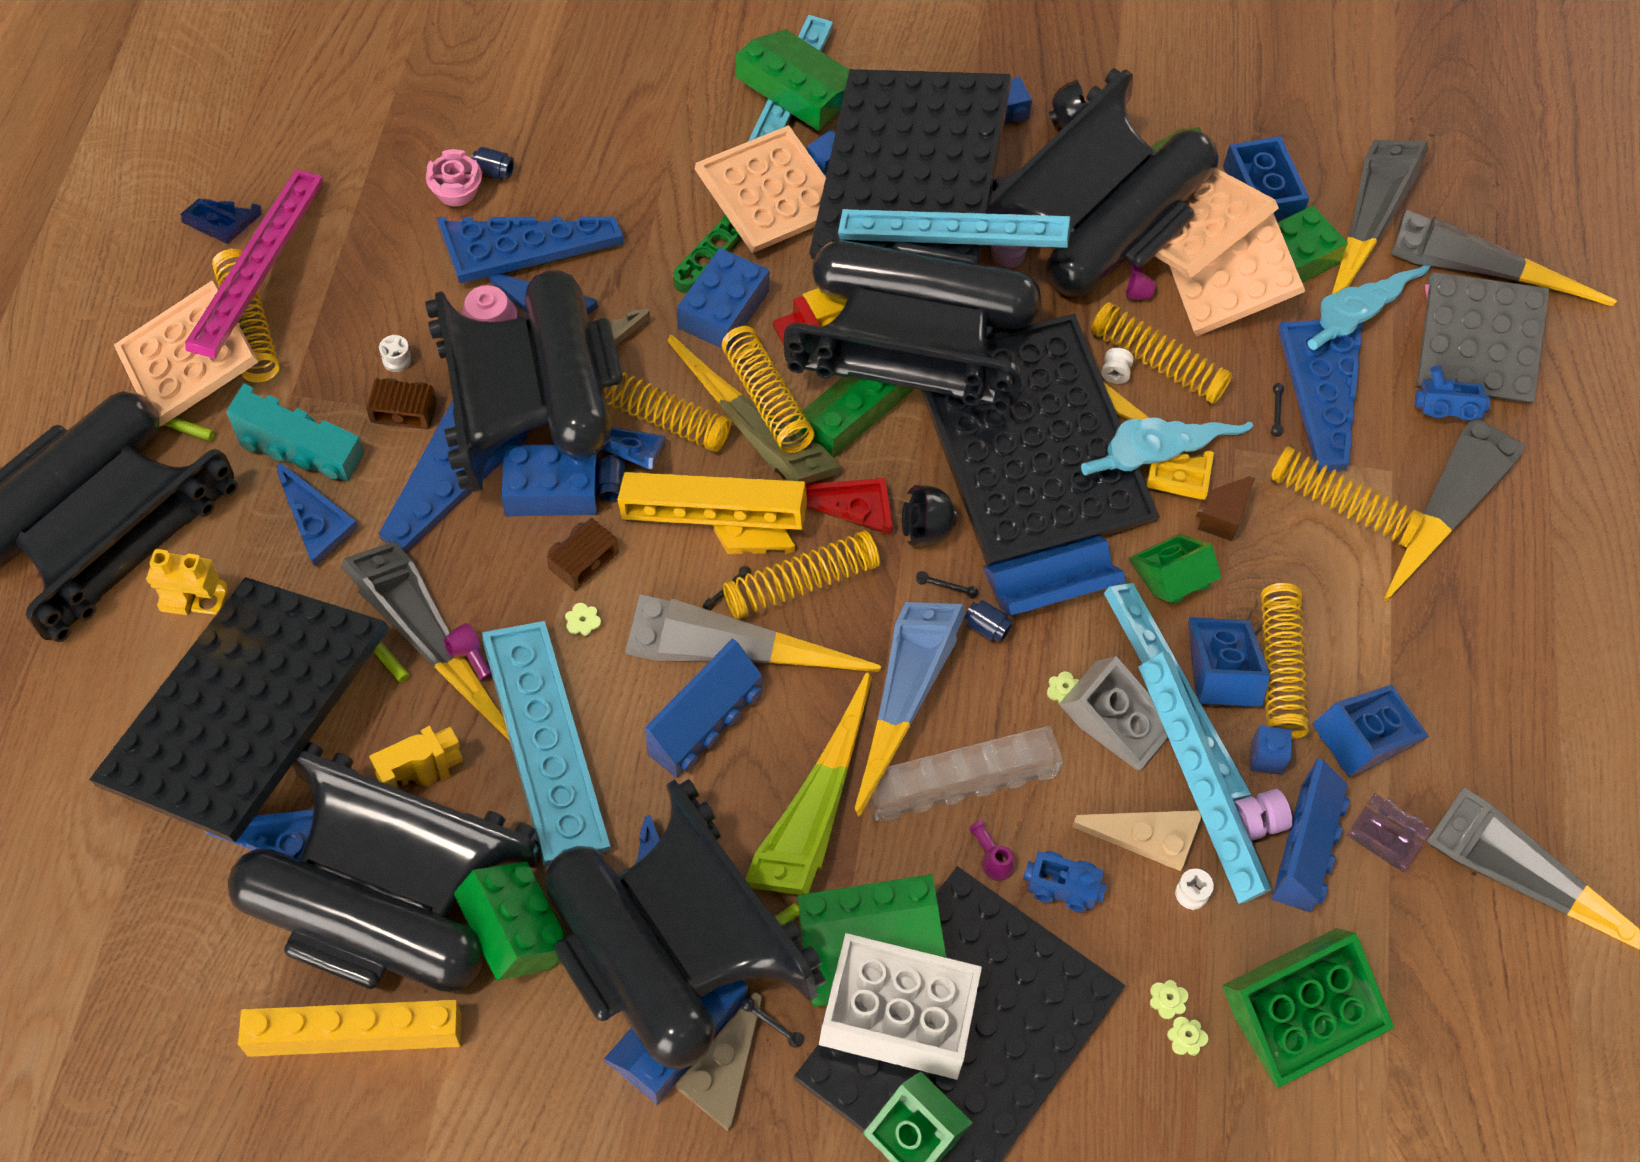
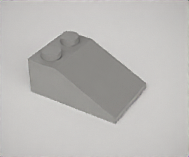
(1116, 712)

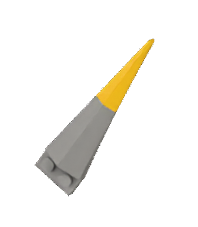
(689, 633)

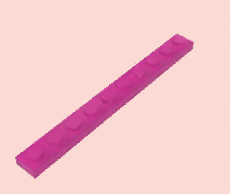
(253, 265)

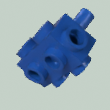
(1450, 398)
(1071, 882)

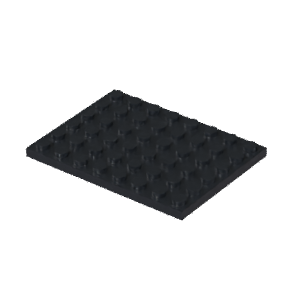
(913, 147)
(1025, 463)
(239, 707)
(1026, 1025)

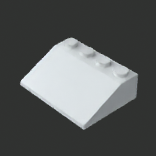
(901, 1006)

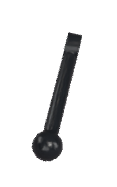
(1277, 429)
(922, 578)
(710, 602)
(794, 1039)

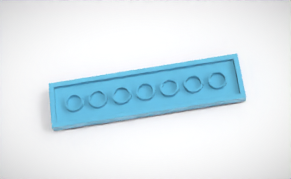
(544, 740)

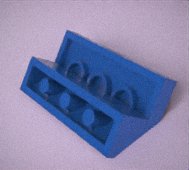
(1053, 576)

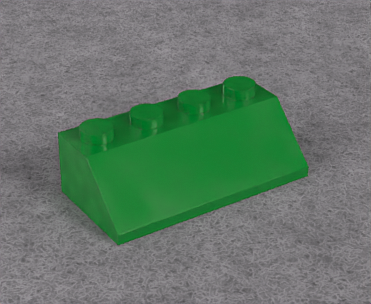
(849, 410)

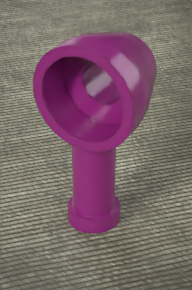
(1139, 285)
(464, 642)
(991, 866)

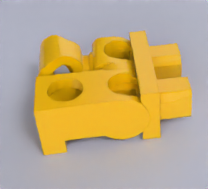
(180, 578)
(418, 758)

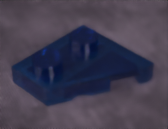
(219, 219)

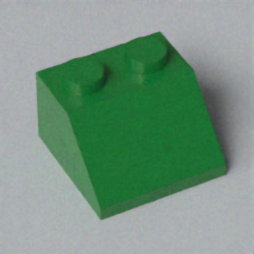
(1177, 567)
(917, 1123)

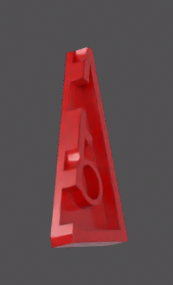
(854, 500)

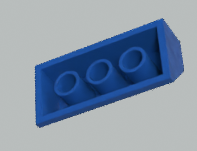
(703, 709)
(1311, 839)
(649, 1076)

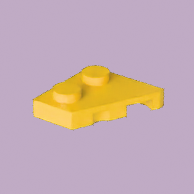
(1182, 475)
(753, 539)

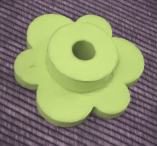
(582, 613)
(1056, 690)
(1166, 1007)
(1183, 1044)

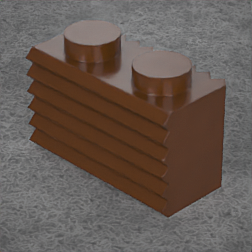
(401, 403)
(582, 553)

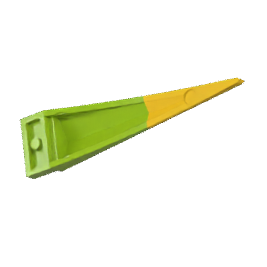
(800, 838)

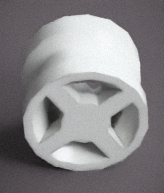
(390, 348)
(1117, 365)
(1188, 894)

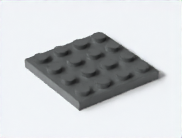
(1484, 334)

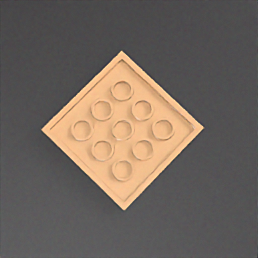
(766, 187)
(1223, 215)
(1241, 280)
(170, 374)

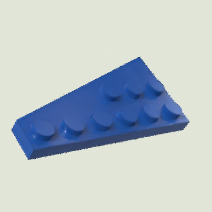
(515, 243)
(1323, 388)
(432, 489)

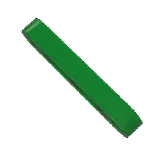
(704, 249)

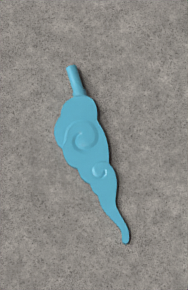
(1354, 305)
(1157, 441)

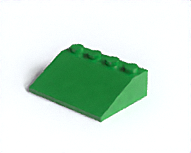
(793, 76)
(888, 911)
(1309, 1005)

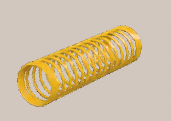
(1104, 321)
(740, 354)
(259, 355)
(721, 422)
(1416, 516)
(862, 541)
(1293, 718)

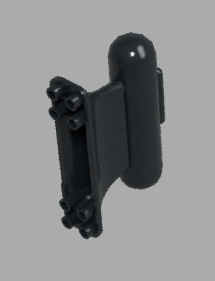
(1111, 184)
(915, 320)
(526, 375)
(97, 506)
(377, 879)
(670, 933)

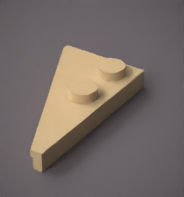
(1154, 835)

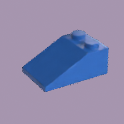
(1227, 662)
(1369, 729)

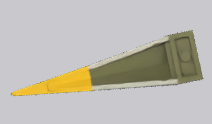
(806, 465)

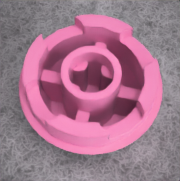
(454, 177)
(488, 304)

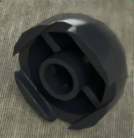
(1067, 104)
(928, 516)

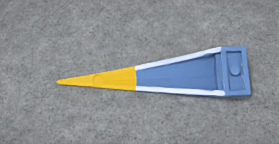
(918, 652)

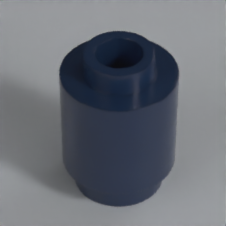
(494, 163)
(609, 477)
(988, 621)

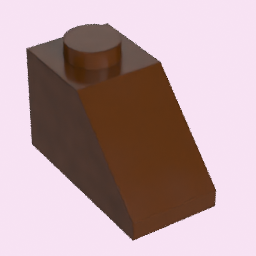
(1225, 508)

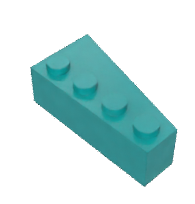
(293, 436)

